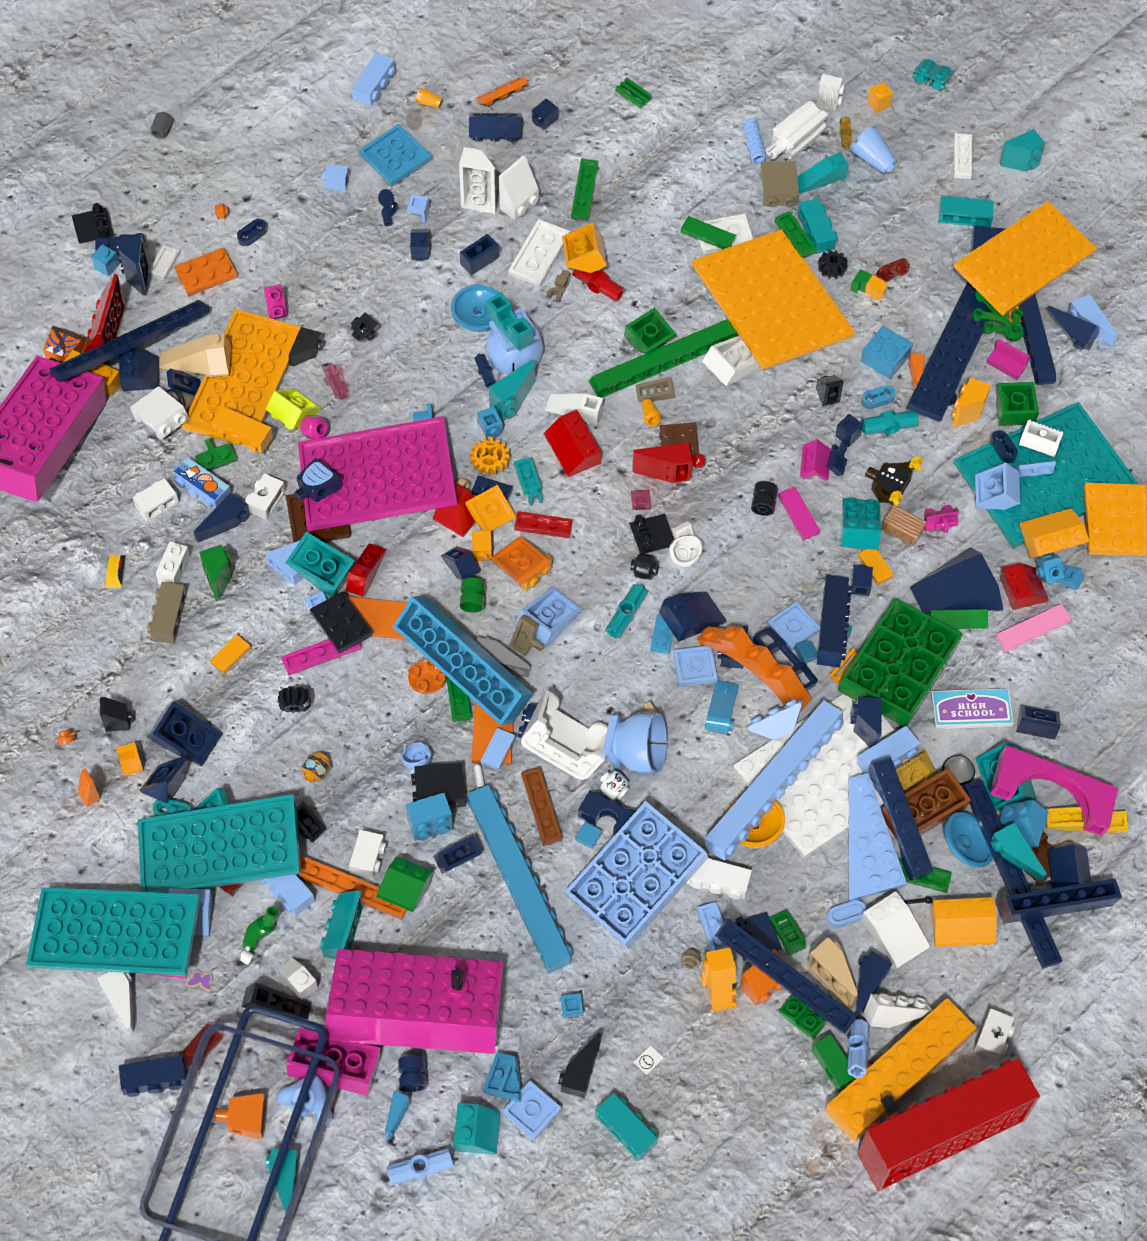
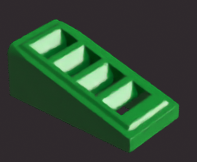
(794, 943)

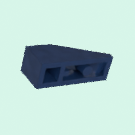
(1079, 331)
(223, 518)
(870, 976)

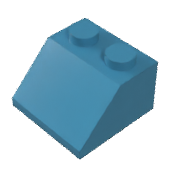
(1029, 819)

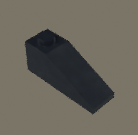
(268, 997)
(580, 1069)

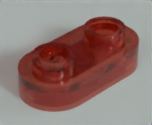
(893, 269)

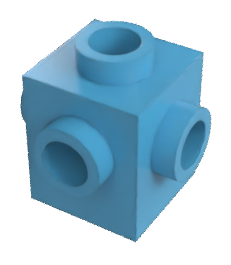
(1050, 568)

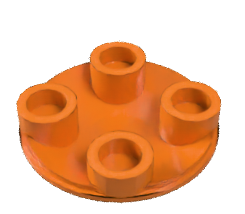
(426, 677)

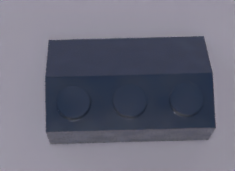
(495, 126)
(133, 261)

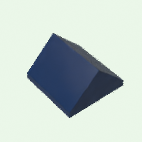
(1038, 722)
(165, 780)
(1068, 866)

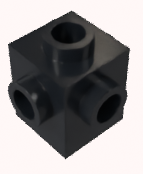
(367, 322)

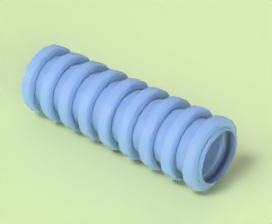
(754, 141)

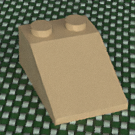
(831, 968)

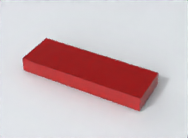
(543, 524)

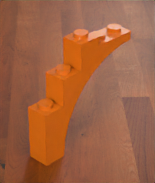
(758, 659)

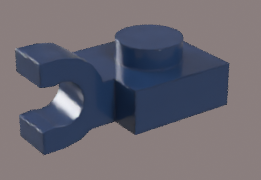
(836, 459)

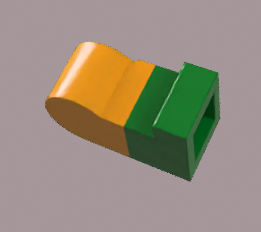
(869, 284)

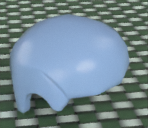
(416, 755)

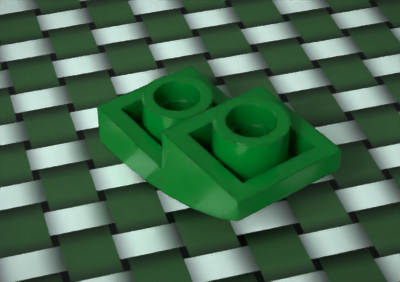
(802, 1018)

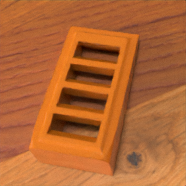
(916, 366)
(87, 788)

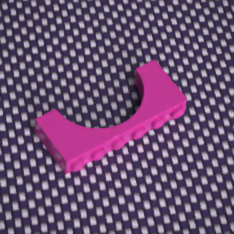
(1093, 796)

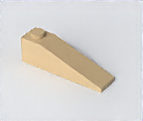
(203, 355)

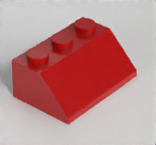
(573, 444)

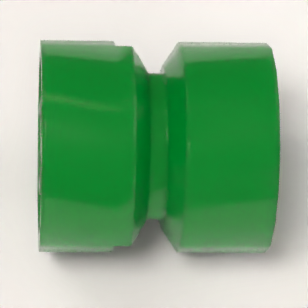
(472, 595)

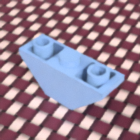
(778, 721)

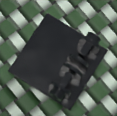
(92, 224)
(651, 533)

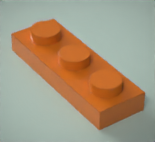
(502, 91)

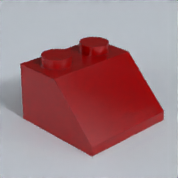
(1022, 586)

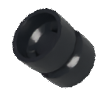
(764, 498)

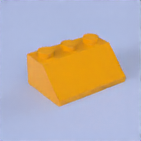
(585, 249)
(1053, 533)
(964, 922)

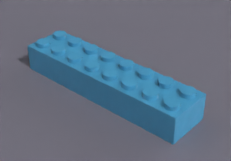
(462, 660)

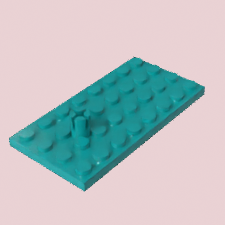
(219, 845)
(114, 931)

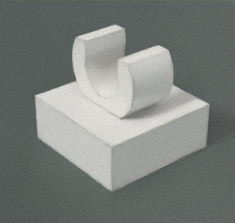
(682, 530)

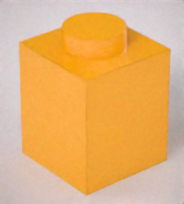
(880, 97)
(481, 545)

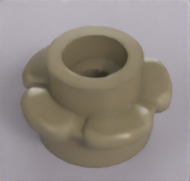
(691, 960)

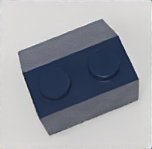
(138, 370)
(867, 719)

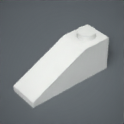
(119, 993)

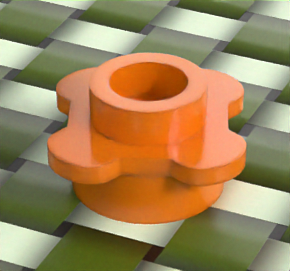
(65, 737)

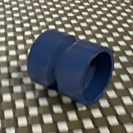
(411, 1069)

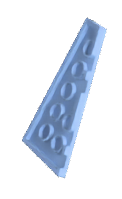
(871, 853)

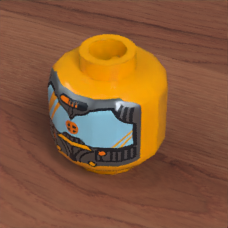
(315, 767)

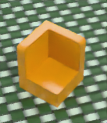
(129, 759)

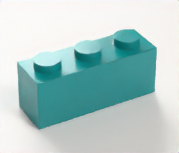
(965, 211)
(817, 225)
(626, 1126)

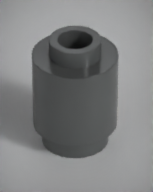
(161, 125)

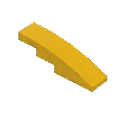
(1072, 820)

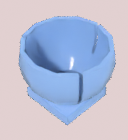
(503, 353)
(628, 742)

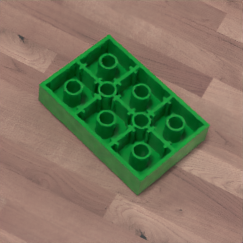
(901, 661)

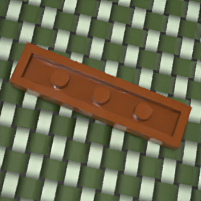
(541, 806)

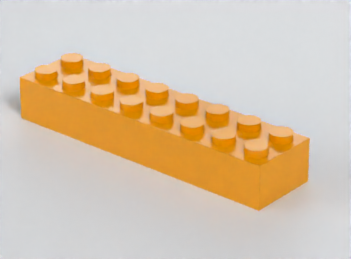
(901, 1069)

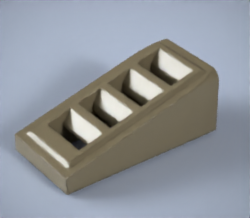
(660, 383)

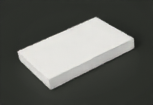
(734, 224)

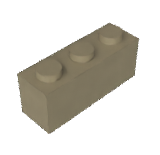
(167, 612)

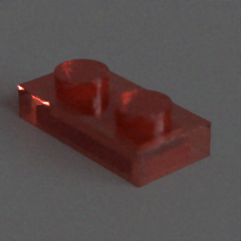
(189, 1051)

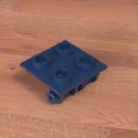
(761, 929)

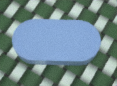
(846, 913)

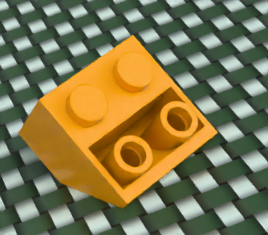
(971, 402)

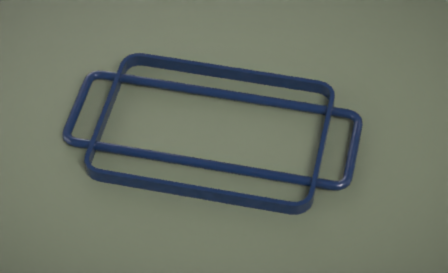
(239, 1032)

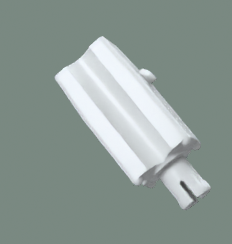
(797, 131)

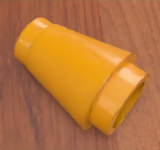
(428, 98)
(650, 413)

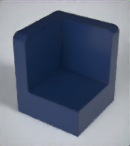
(849, 430)

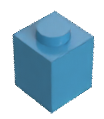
(105, 260)

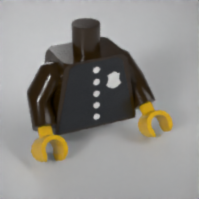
(892, 480)

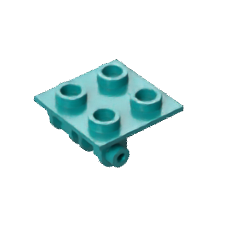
(937, 73)

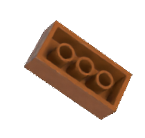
(933, 802)

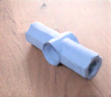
(858, 1048)
(433, 1163)

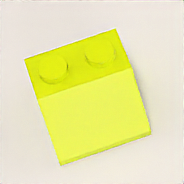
(291, 407)

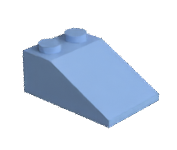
(553, 614)

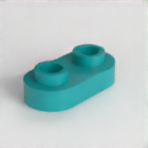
(171, 806)

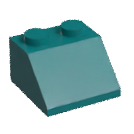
(1023, 151)
(476, 1129)

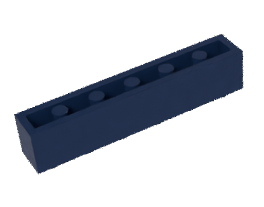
(833, 621)
(1059, 901)

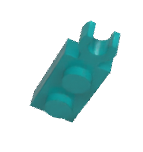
(528, 479)

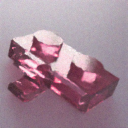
(331, 373)

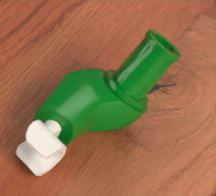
(257, 930)

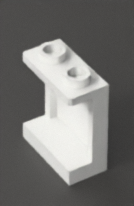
(159, 412)

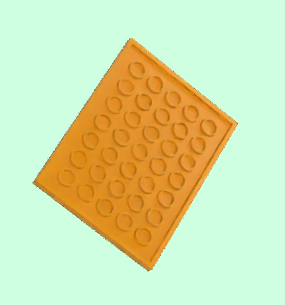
(773, 299)

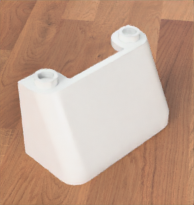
(564, 740)

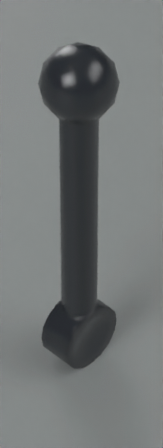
(927, 900)

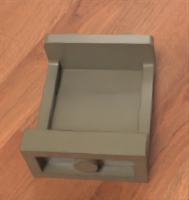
(779, 183)

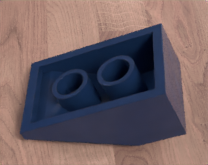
(690, 614)
(184, 734)

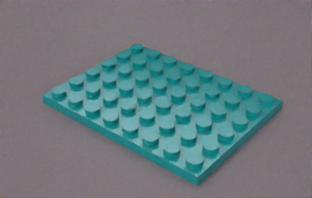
(1080, 459)

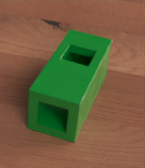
(833, 1062)

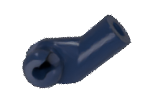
(388, 211)

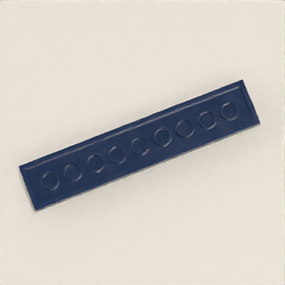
(949, 358)

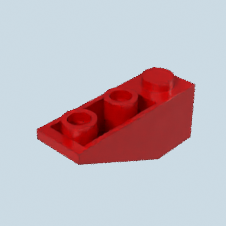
(364, 570)

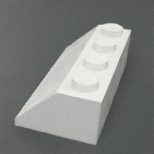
(477, 181)

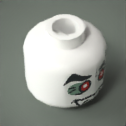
(614, 785)

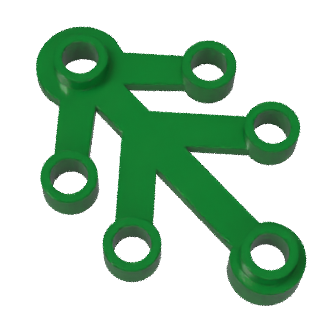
(1012, 330)

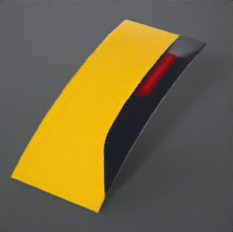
(115, 571)

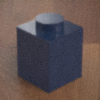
(545, 114)
(861, 580)

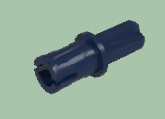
(484, 370)

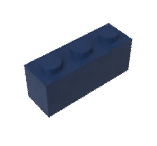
(152, 1075)

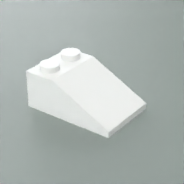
(517, 189)
(730, 360)
(895, 930)

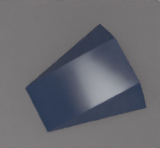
(959, 584)

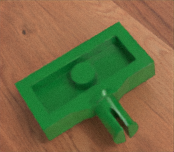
(215, 456)

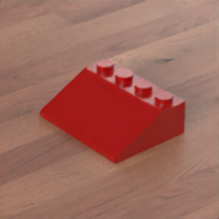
(107, 317)

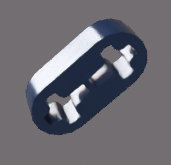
(252, 232)
(1005, 445)

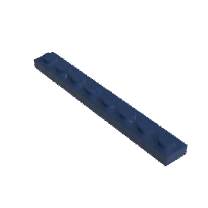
(785, 975)

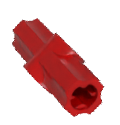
(600, 282)

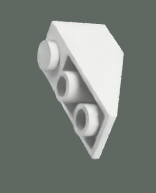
(587, 405)
(892, 1011)

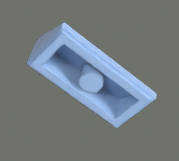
(1035, 468)

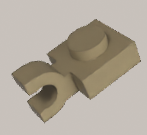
(561, 283)

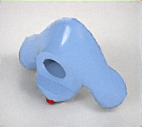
(314, 1101)

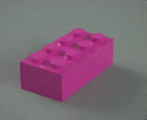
(356, 1061)

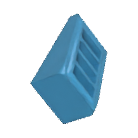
(398, 1108)

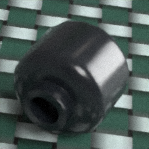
(644, 567)

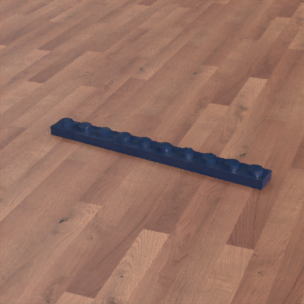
(129, 340)
(1011, 874)

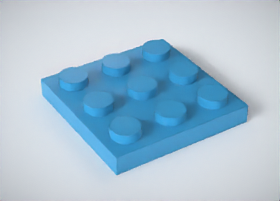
(395, 155)

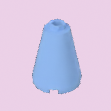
(874, 150)

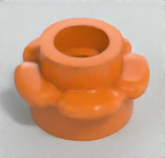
(221, 211)

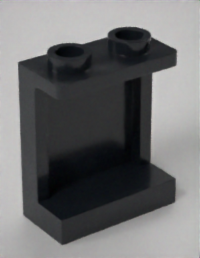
(439, 779)

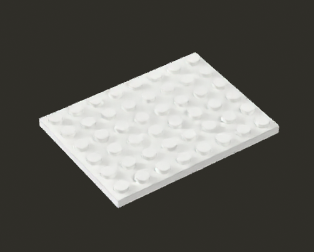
(818, 800)

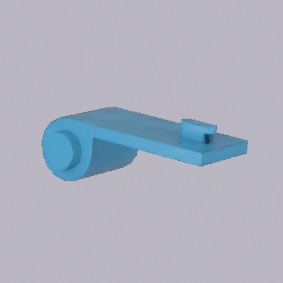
(721, 708)

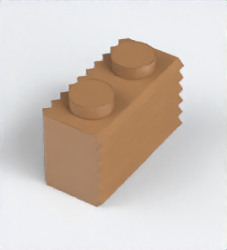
(903, 525)

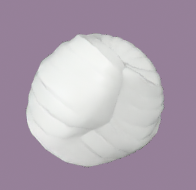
(686, 550)

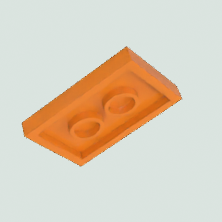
(205, 271)
(520, 560)

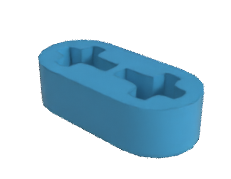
(878, 397)

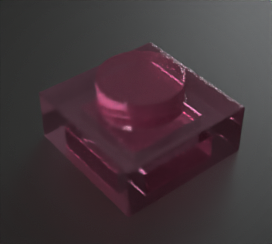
(640, 499)

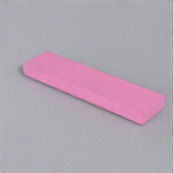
(1033, 628)

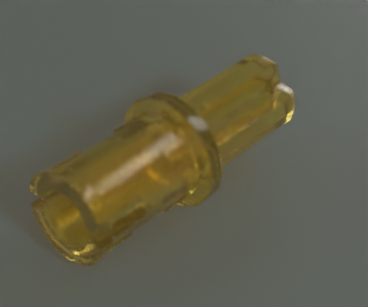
(845, 132)

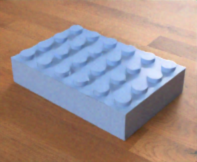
(636, 874)

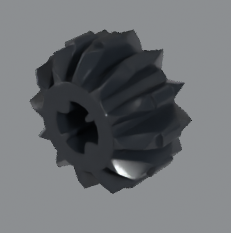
(832, 264)
(294, 699)

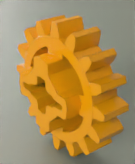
(489, 457)

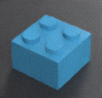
(886, 352)
(429, 817)

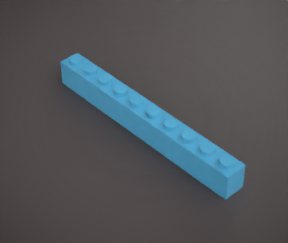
(518, 879)

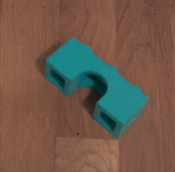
(515, 329)

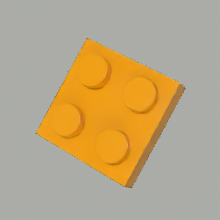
(490, 509)

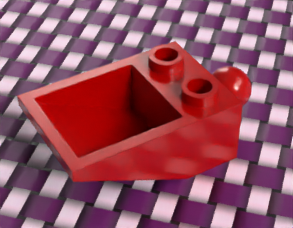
(667, 462)

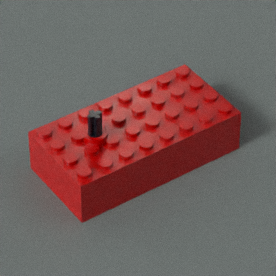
(946, 1123)

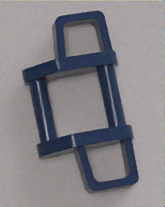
(780, 644)

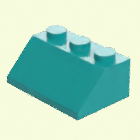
(987, 766)
(343, 924)

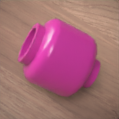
(314, 427)

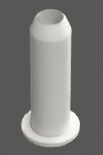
(478, 776)

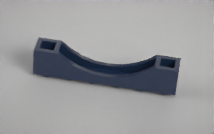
(911, 845)

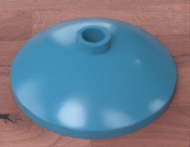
(470, 302)
(967, 840)

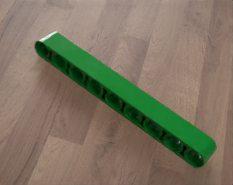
(661, 359)

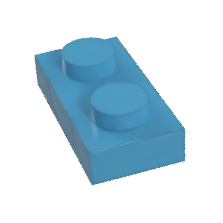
(661, 636)

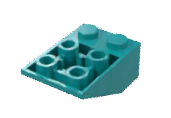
(860, 523)

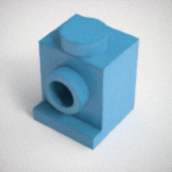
(490, 422)

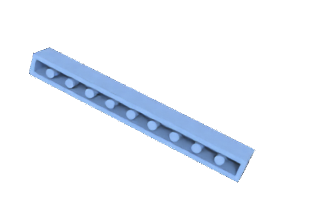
(774, 780)

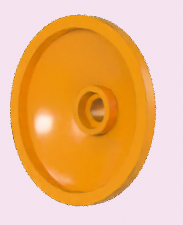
(768, 830)

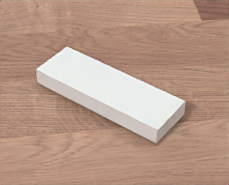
(962, 156)

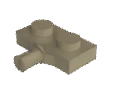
(525, 636)

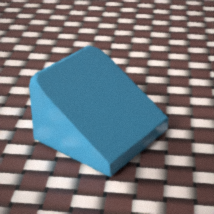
(1072, 577)
(806, 651)

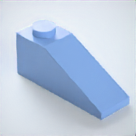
(1088, 310)

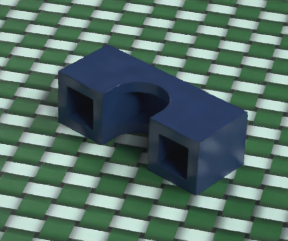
(597, 806)

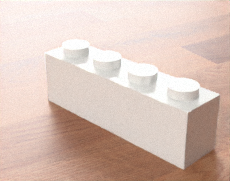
(721, 878)

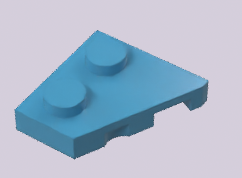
(503, 1078)

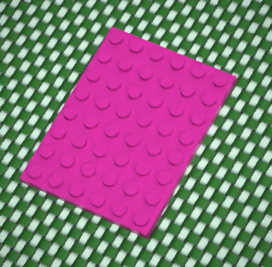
(382, 473)

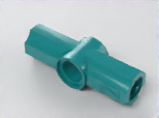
(889, 422)
(621, 619)

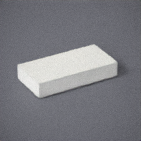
(163, 263)

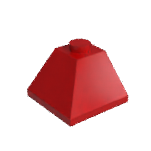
(456, 517)

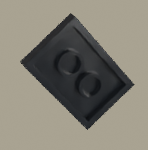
(340, 622)

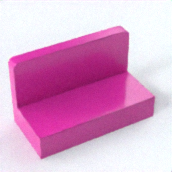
(1008, 359)
(815, 460)

